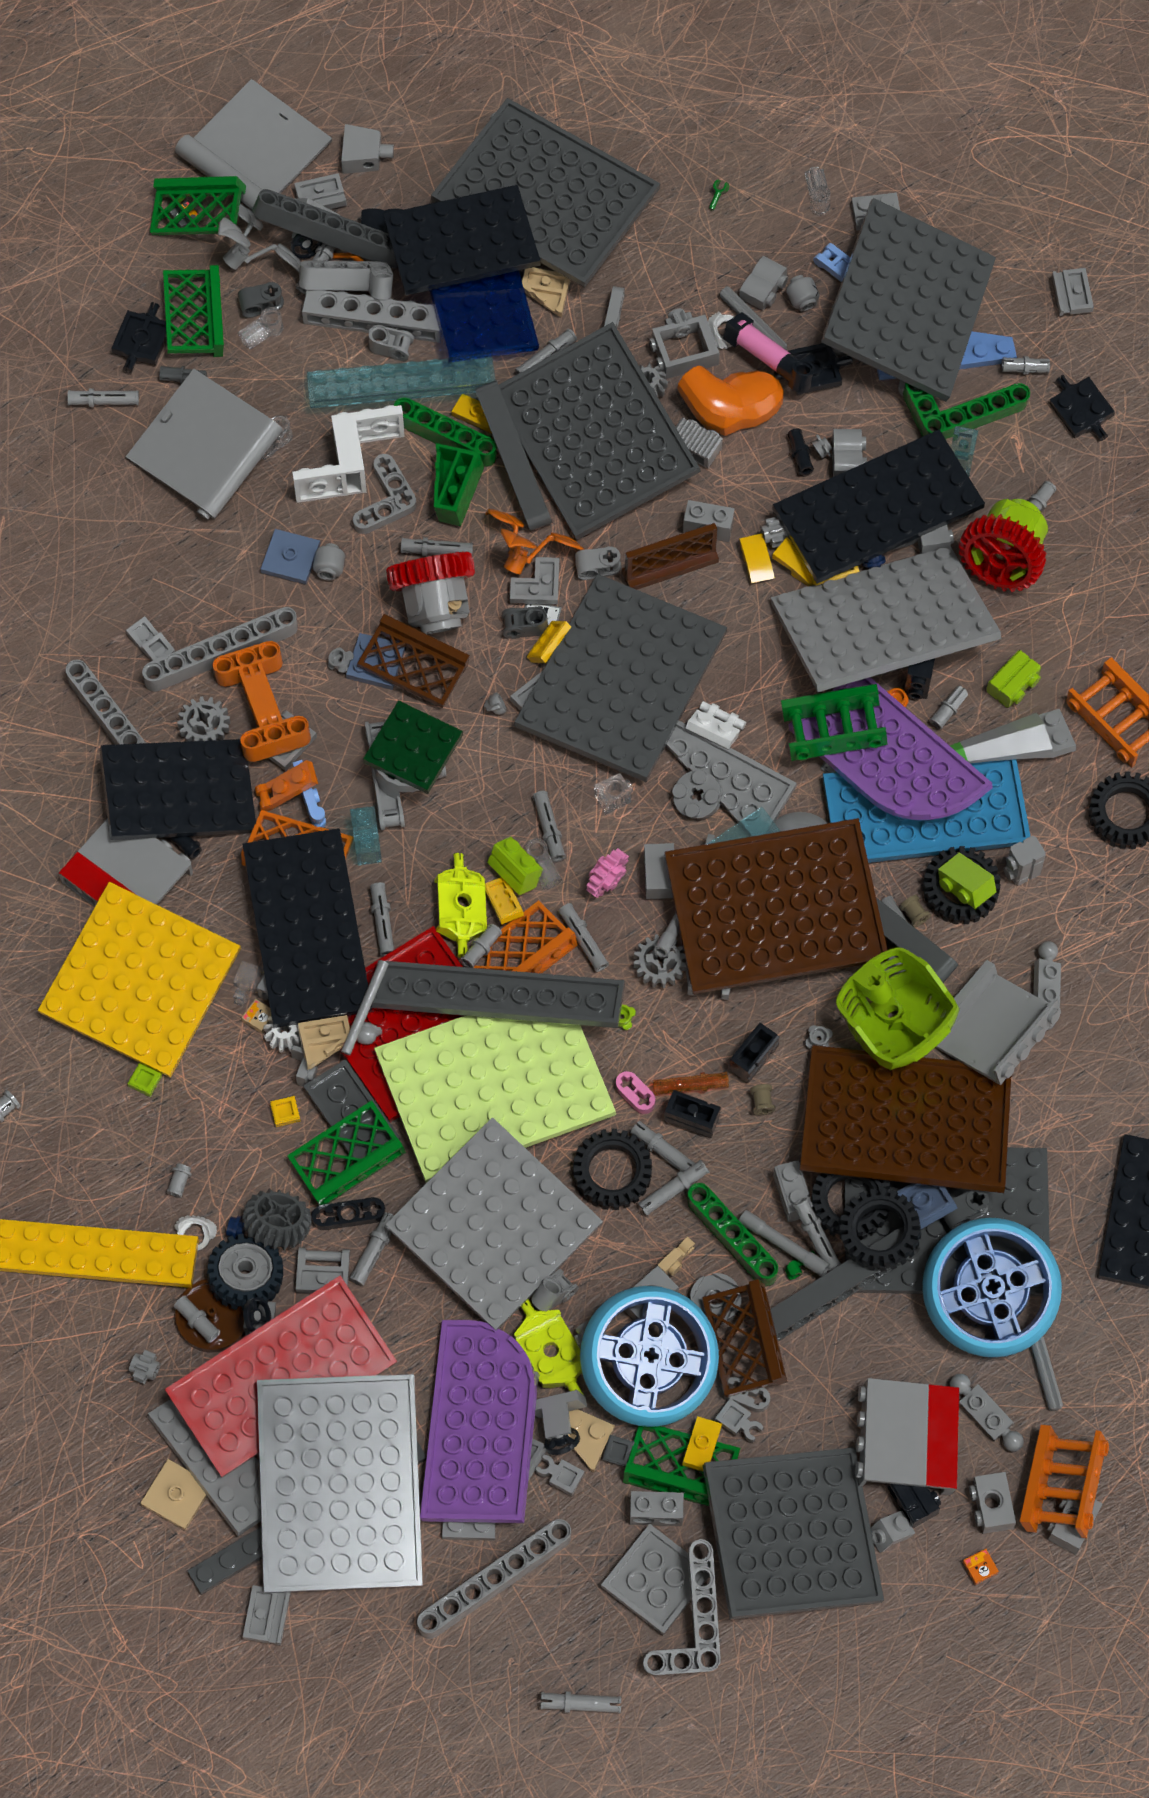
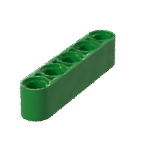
(439, 423)
(731, 1223)

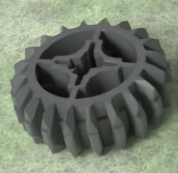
(276, 1225)

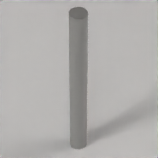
(364, 1007)

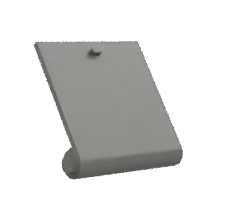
(255, 143)
(204, 443)

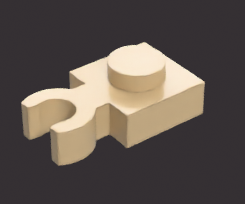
(672, 1262)

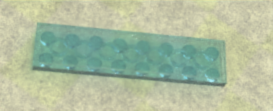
(397, 381)

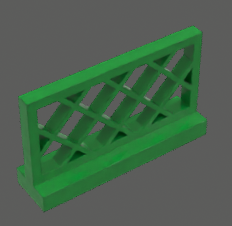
(194, 187)
(213, 314)
(353, 1173)
(661, 1481)

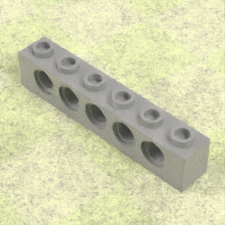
(361, 318)

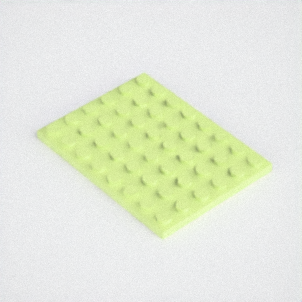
(474, 1068)

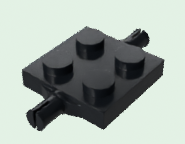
(140, 337)
(825, 364)
(1082, 407)

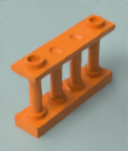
(1129, 691)
(1043, 1466)

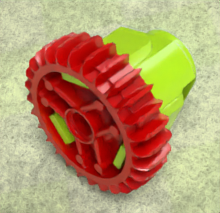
(1006, 545)

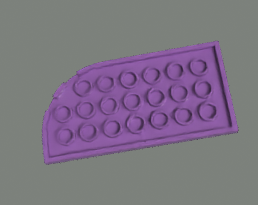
(910, 776)
(479, 1427)

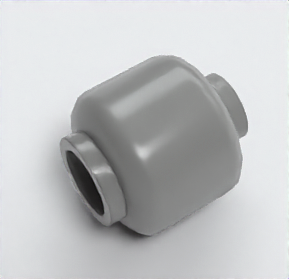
(802, 293)
(329, 562)

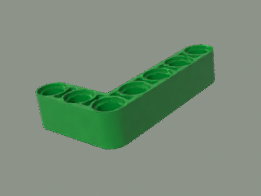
(962, 412)

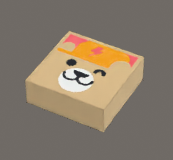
(257, 1015)

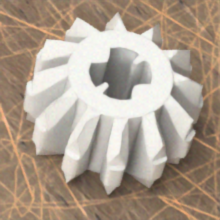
(282, 1039)

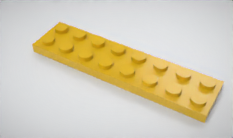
(97, 1253)

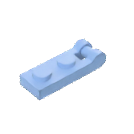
(837, 266)
(311, 798)

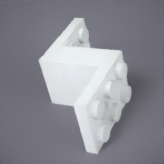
(348, 433)

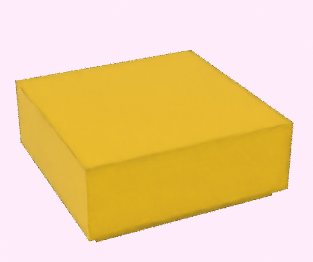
(285, 1111)

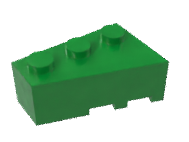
(455, 482)

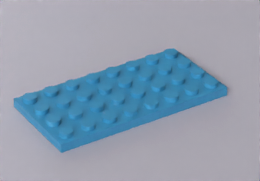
(989, 823)

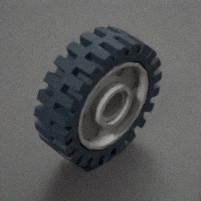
(244, 1254)

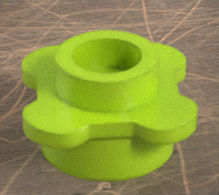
(628, 1013)

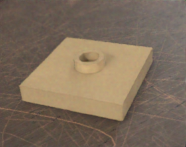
(174, 1495)

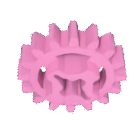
(607, 873)

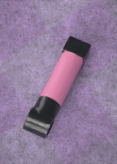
(798, 372)

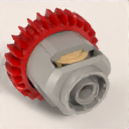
(434, 590)

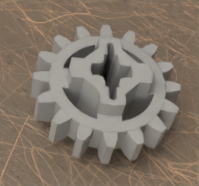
(210, 714)
(650, 963)

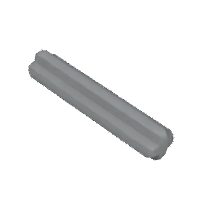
(1047, 1375)

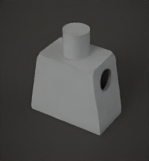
(363, 150)

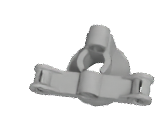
(388, 788)

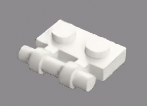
(709, 727)

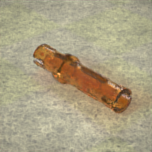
(691, 1083)

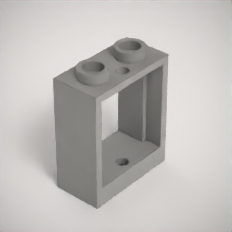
(680, 366)

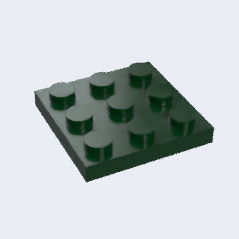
(413, 747)

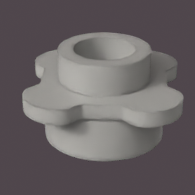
(822, 446)
(335, 657)
(818, 1031)

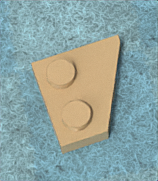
(322, 1038)
(593, 1437)

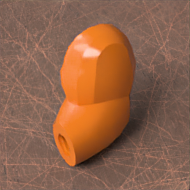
(731, 403)

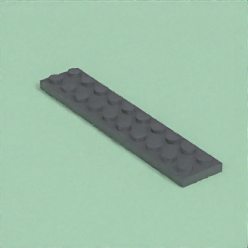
(501, 994)

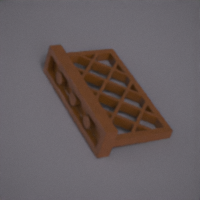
(668, 563)
(419, 643)
(766, 1337)

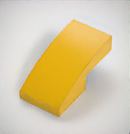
(789, 557)
(756, 558)

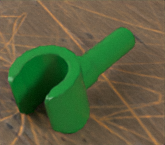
(717, 194)
(793, 1269)

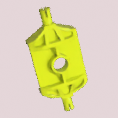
(455, 920)
(547, 1329)

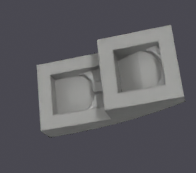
(148, 640)

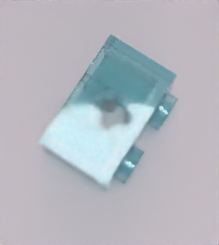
(366, 835)

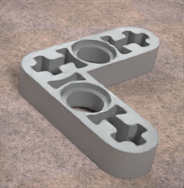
(392, 502)

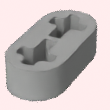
(746, 1401)

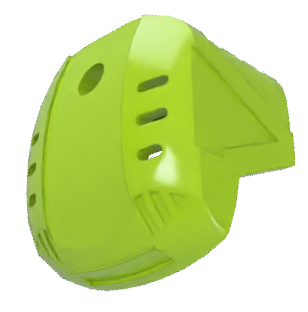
(916, 1027)

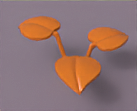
(518, 556)

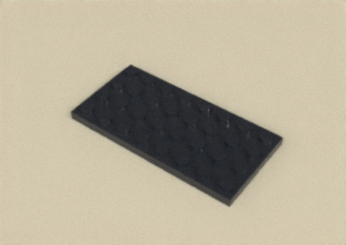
(878, 506)
(306, 927)

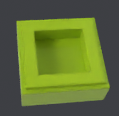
(144, 1079)

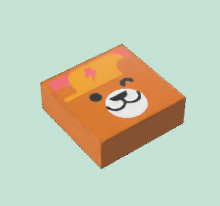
(980, 1566)

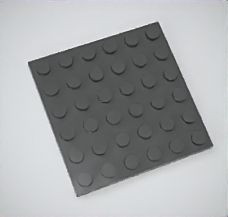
(792, 1533)

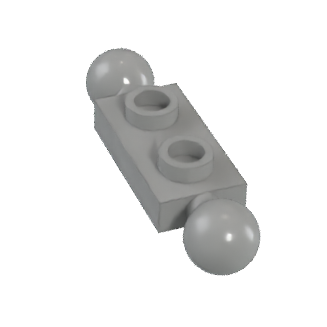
(1047, 974)
(987, 1413)

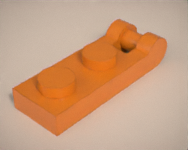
(286, 786)

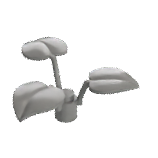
(240, 250)

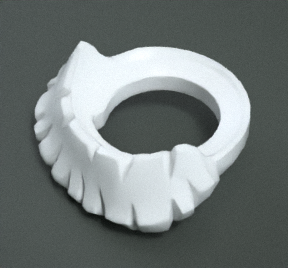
(715, 322)
(209, 1228)

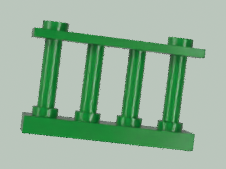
(829, 703)

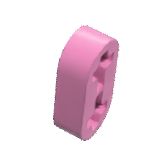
(639, 1089)

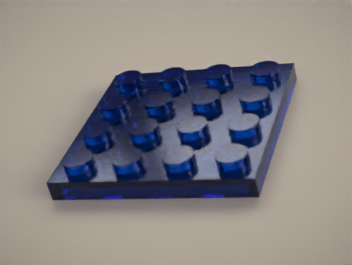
(485, 318)

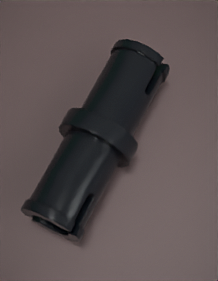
(800, 451)

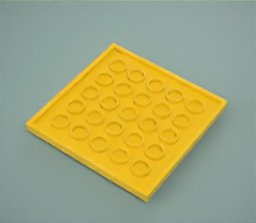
(139, 979)

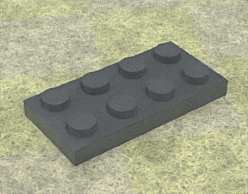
(339, 1094)

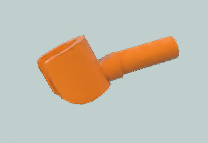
(347, 255)

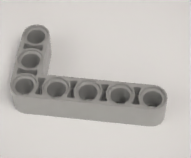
(699, 1619)

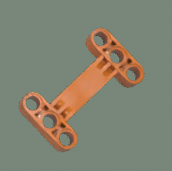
(234, 669)

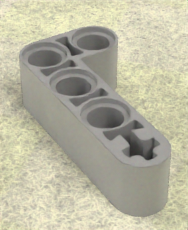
(347, 276)

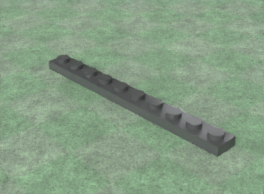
(238, 1556)

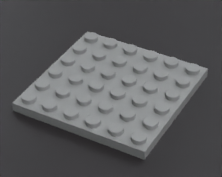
(493, 1224)

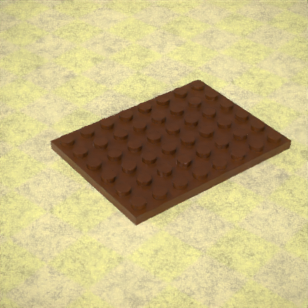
(775, 906)
(905, 1124)

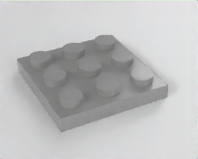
(653, 1579)

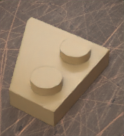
(546, 288)

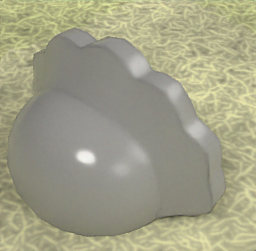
(496, 704)
(368, 1033)

